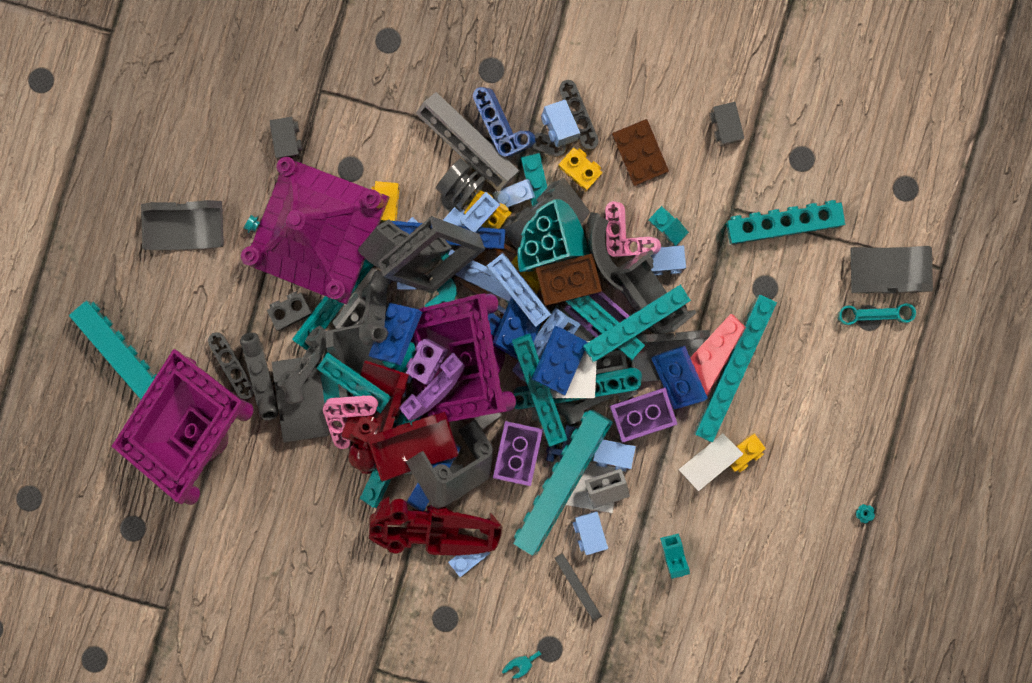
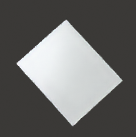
(583, 381)
(710, 462)
(580, 495)

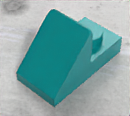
(668, 225)

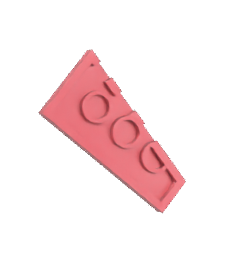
(715, 351)

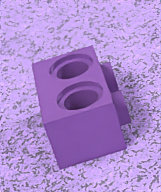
(430, 364)

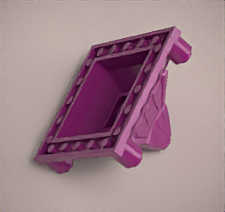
(315, 230)
(465, 330)
(180, 426)

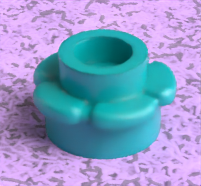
(251, 224)
(860, 513)

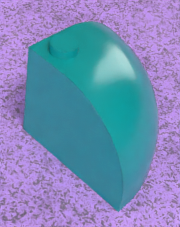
(551, 237)

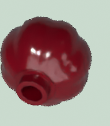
(361, 458)

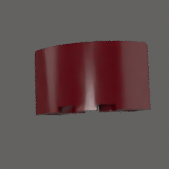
(390, 382)
(397, 445)

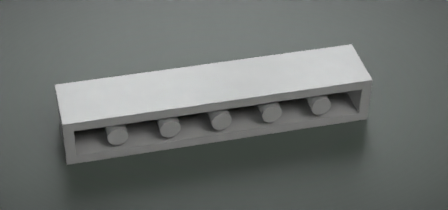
(467, 141)

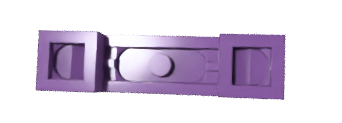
(436, 390)

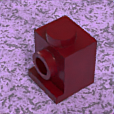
(359, 435)

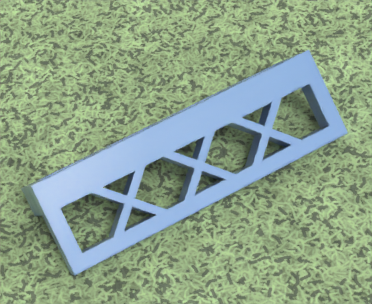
(483, 278)
(519, 289)
(556, 318)

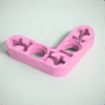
(624, 243)
(342, 412)

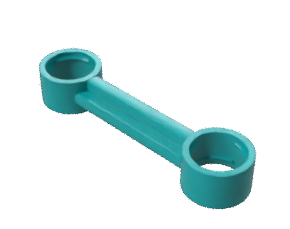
(877, 314)

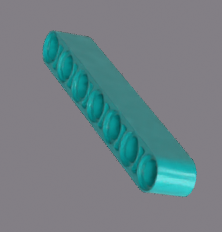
(602, 380)

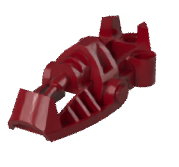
(434, 528)

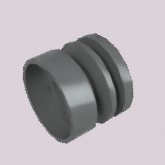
(460, 184)

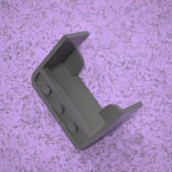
(643, 288)
(444, 487)

